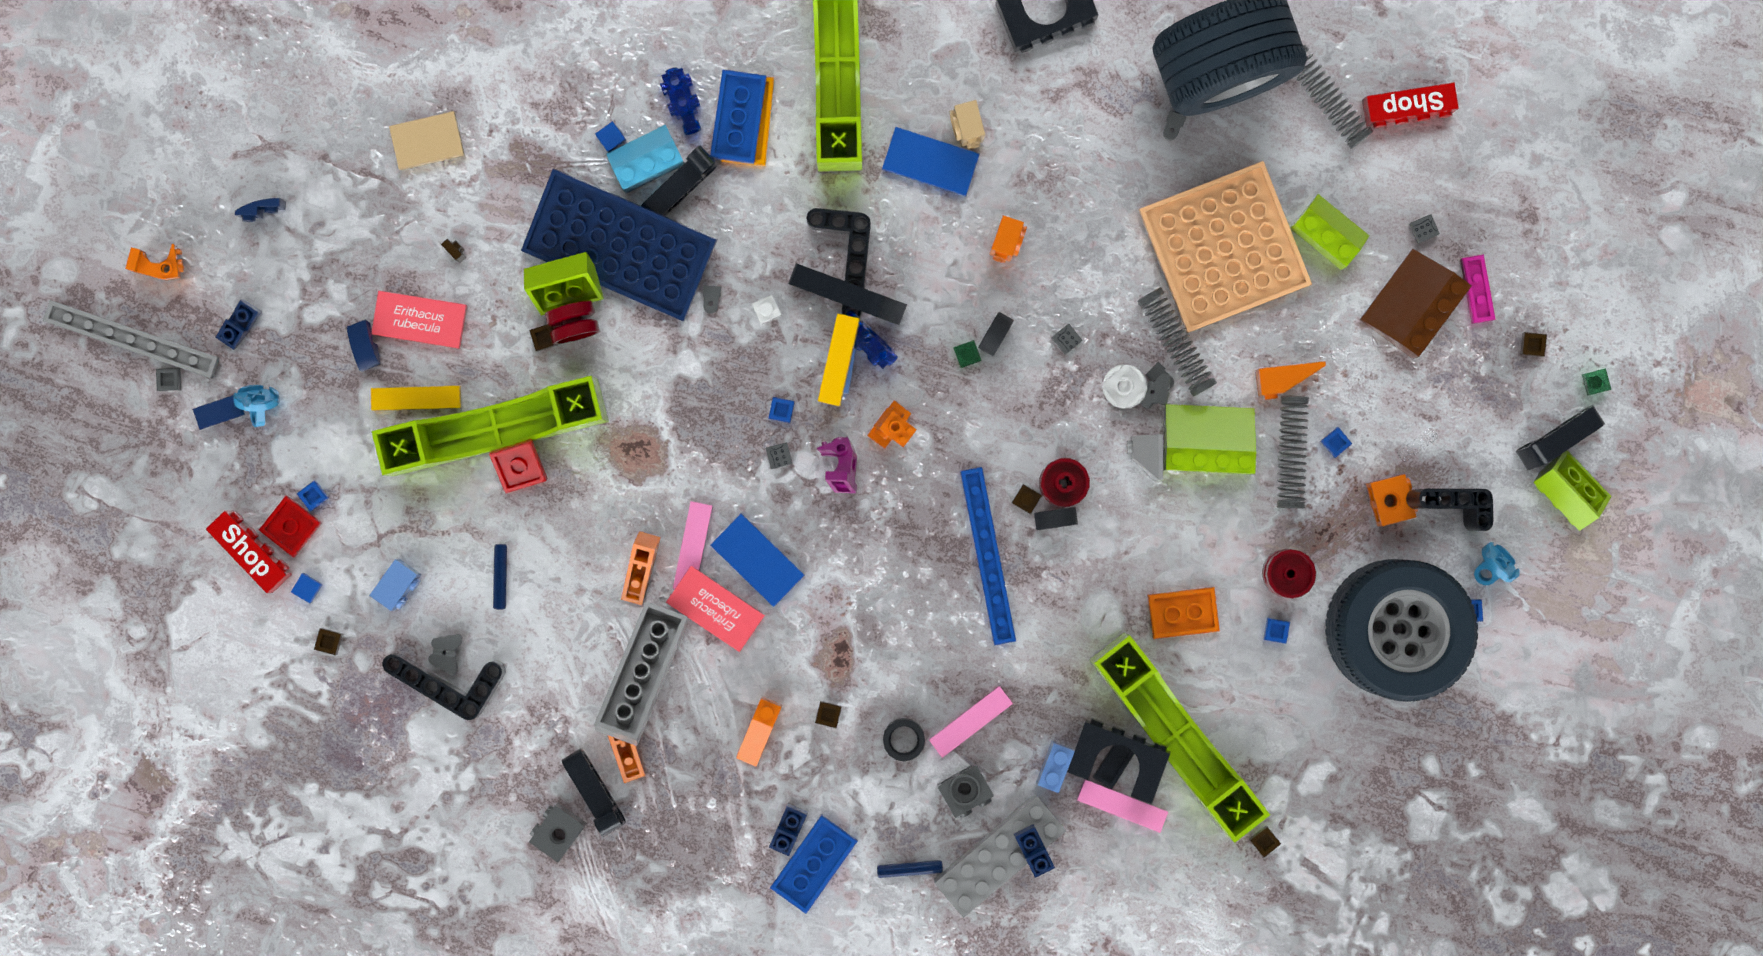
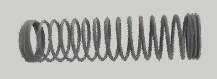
(1356, 138)
(1196, 388)
(1293, 402)

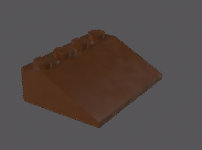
(1415, 303)

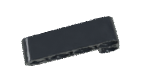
(682, 182)
(1560, 438)
(1476, 504)
(594, 792)

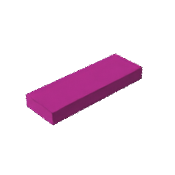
(1479, 294)

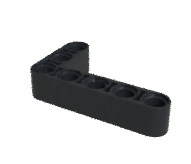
(854, 235)
(847, 294)
(445, 687)

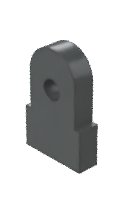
(1175, 122)
(711, 294)
(1156, 371)

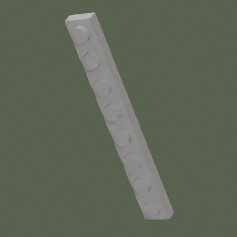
(131, 339)

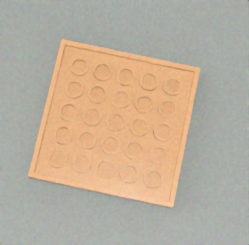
(1225, 247)

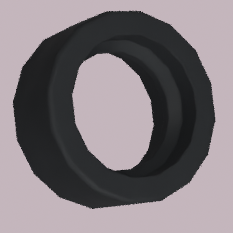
(996, 333)
(1055, 518)
(899, 755)

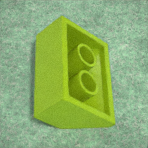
(1330, 232)
(562, 282)
(1572, 490)

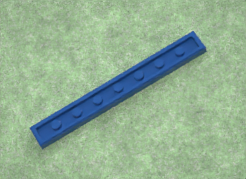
(988, 556)

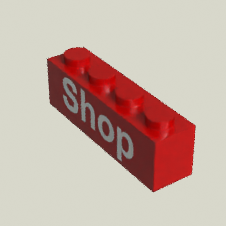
(1410, 104)
(249, 551)

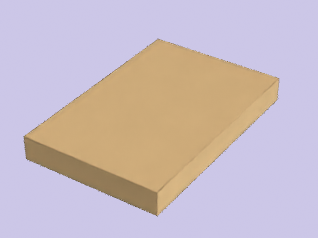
(426, 140)

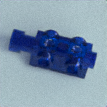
(678, 93)
(873, 345)

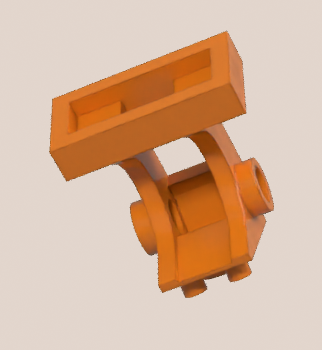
(140, 264)
(892, 426)

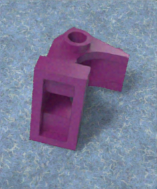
(843, 477)

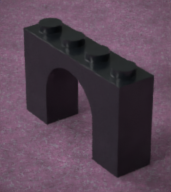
(1025, 32)
(1097, 737)

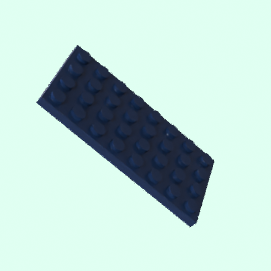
(629, 245)

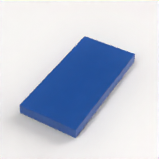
(738, 116)
(930, 161)
(757, 560)
(813, 864)

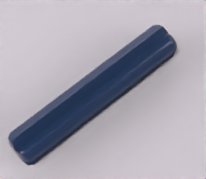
(500, 574)
(909, 869)

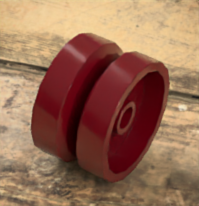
(572, 322)
(1077, 480)
(1302, 573)

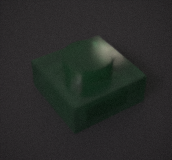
(967, 354)
(1596, 382)

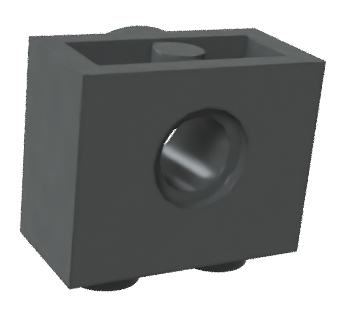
(960, 803)
(544, 834)

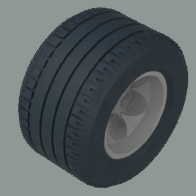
(1228, 54)
(1441, 608)

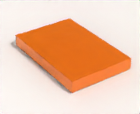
(1183, 612)

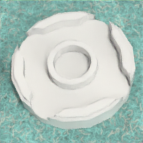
(1125, 386)

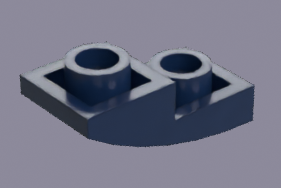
(255, 209)
(239, 324)
(362, 345)
(216, 412)
(788, 829)
(1034, 851)

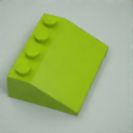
(1209, 439)

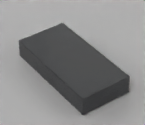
(1113, 765)

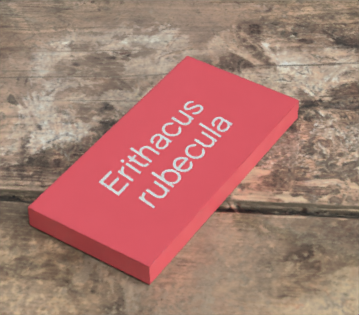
(419, 319)
(715, 608)

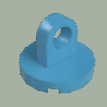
(256, 401)
(1499, 563)

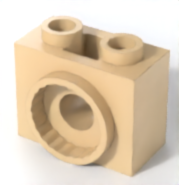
(967, 124)

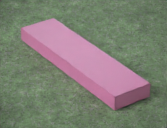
(693, 539)
(970, 721)
(1122, 805)

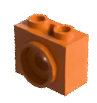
(1008, 239)
(1398, 488)

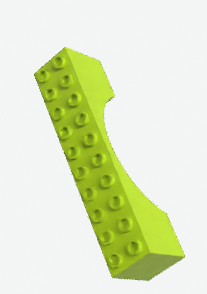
(837, 85)
(478, 431)
(1168, 723)

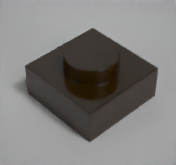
(454, 250)
(542, 338)
(1533, 344)
(1026, 499)
(328, 641)
(828, 714)
(1265, 841)

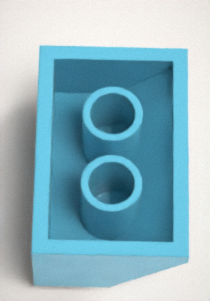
(645, 159)

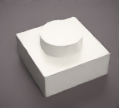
(766, 309)

